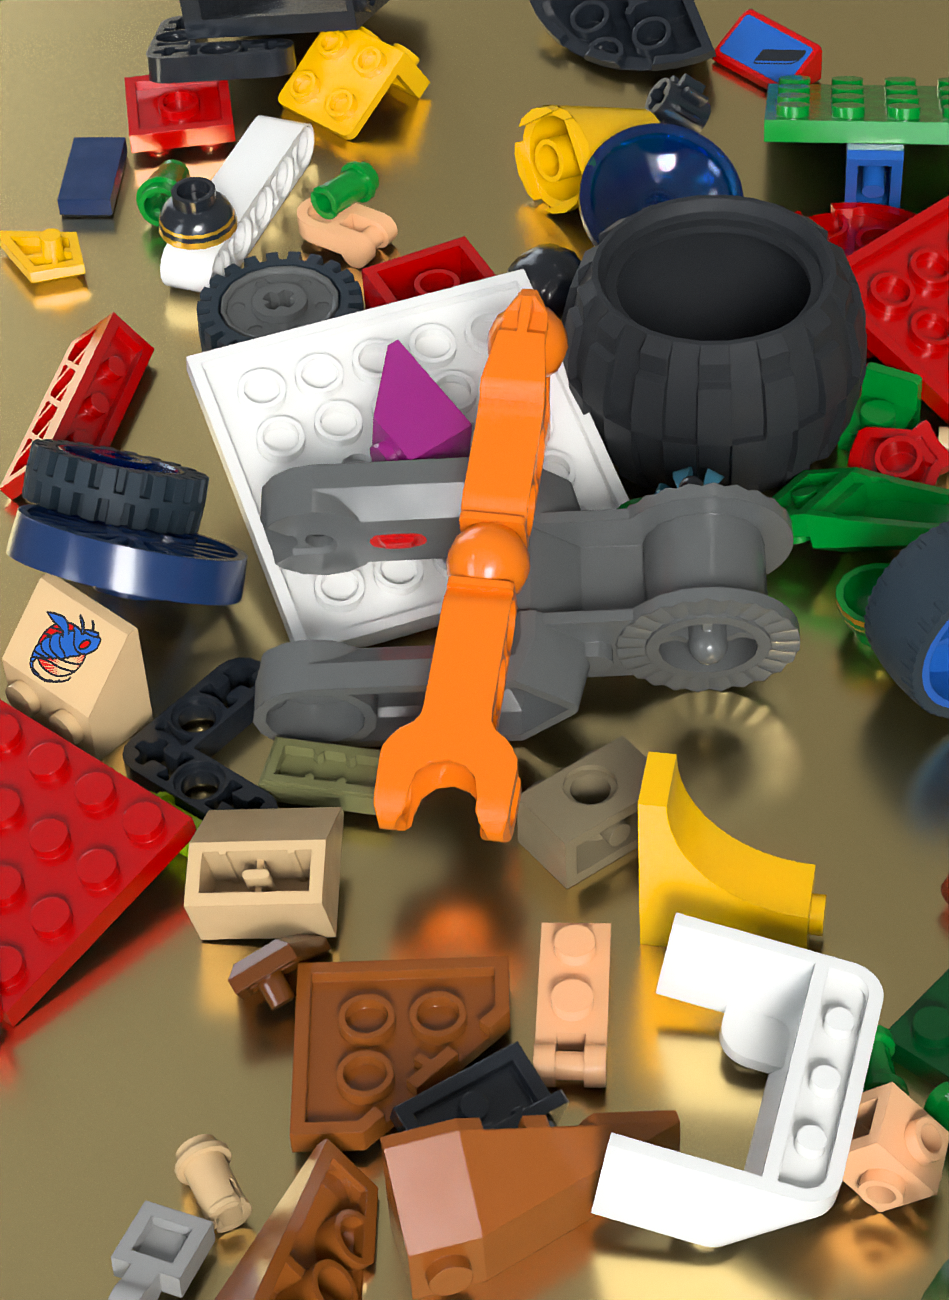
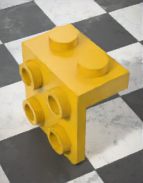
(346, 79)

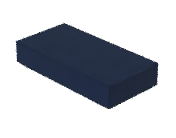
(92, 176)

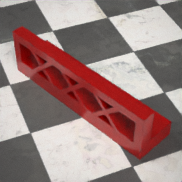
(86, 393)

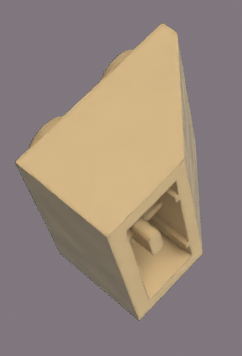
(265, 873)

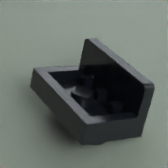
(493, 1089)

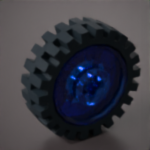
(115, 486)

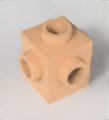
(894, 1150)

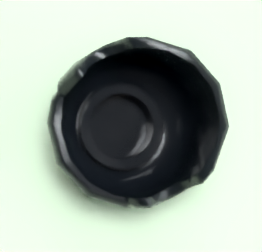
(549, 272)

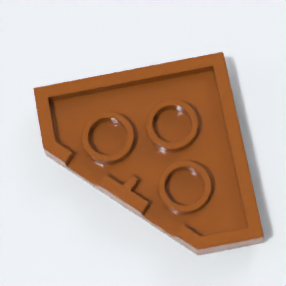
(383, 1035)

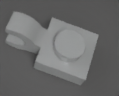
(160, 1253)

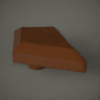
(269, 965)

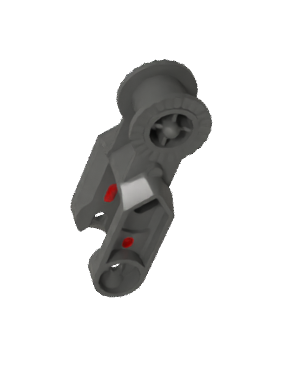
(634, 591)

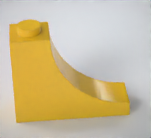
(711, 876)

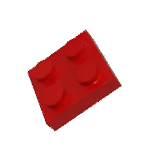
(177, 114)

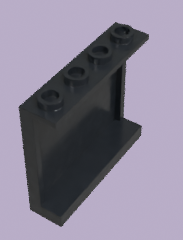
(270, 17)

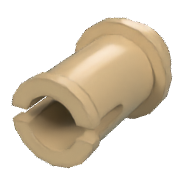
(206, 1169)

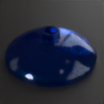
(648, 168)

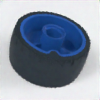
(911, 620)

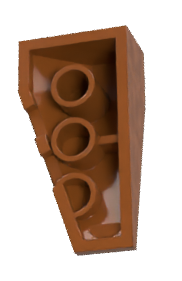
(487, 1198)
(314, 1237)

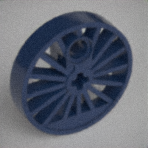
(128, 560)

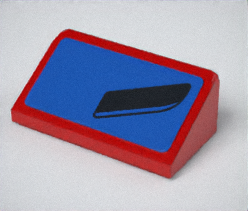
(766, 50)

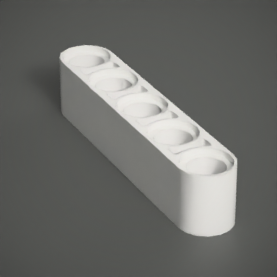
(256, 183)

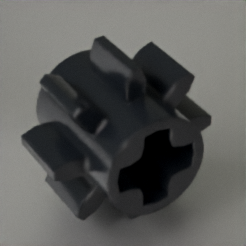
(679, 102)

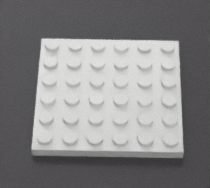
(313, 402)

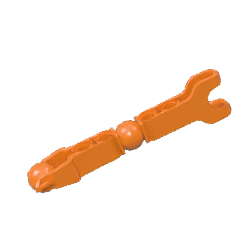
(487, 566)

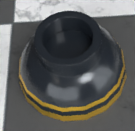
(196, 215)

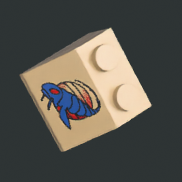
(77, 669)

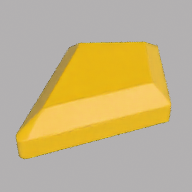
(44, 254)

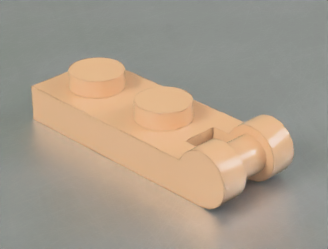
(573, 1003)

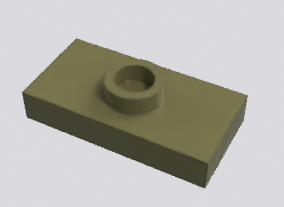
(321, 775)

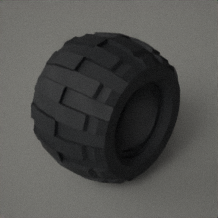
(716, 341)

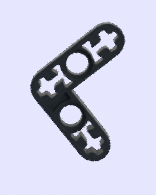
(180, 60)
(190, 753)

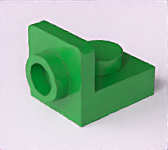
(887, 401)

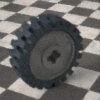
(273, 298)

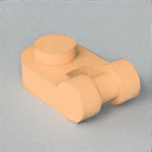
(352, 233)

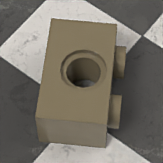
(584, 812)

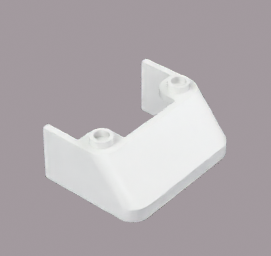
(786, 1015)

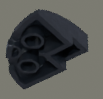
(628, 32)

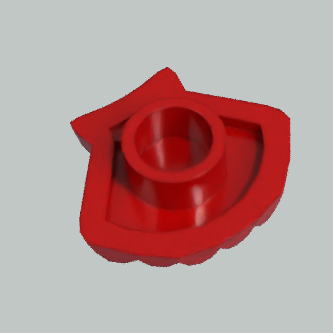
(901, 453)

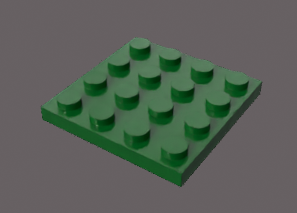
(857, 112)

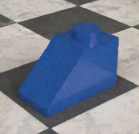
(874, 173)

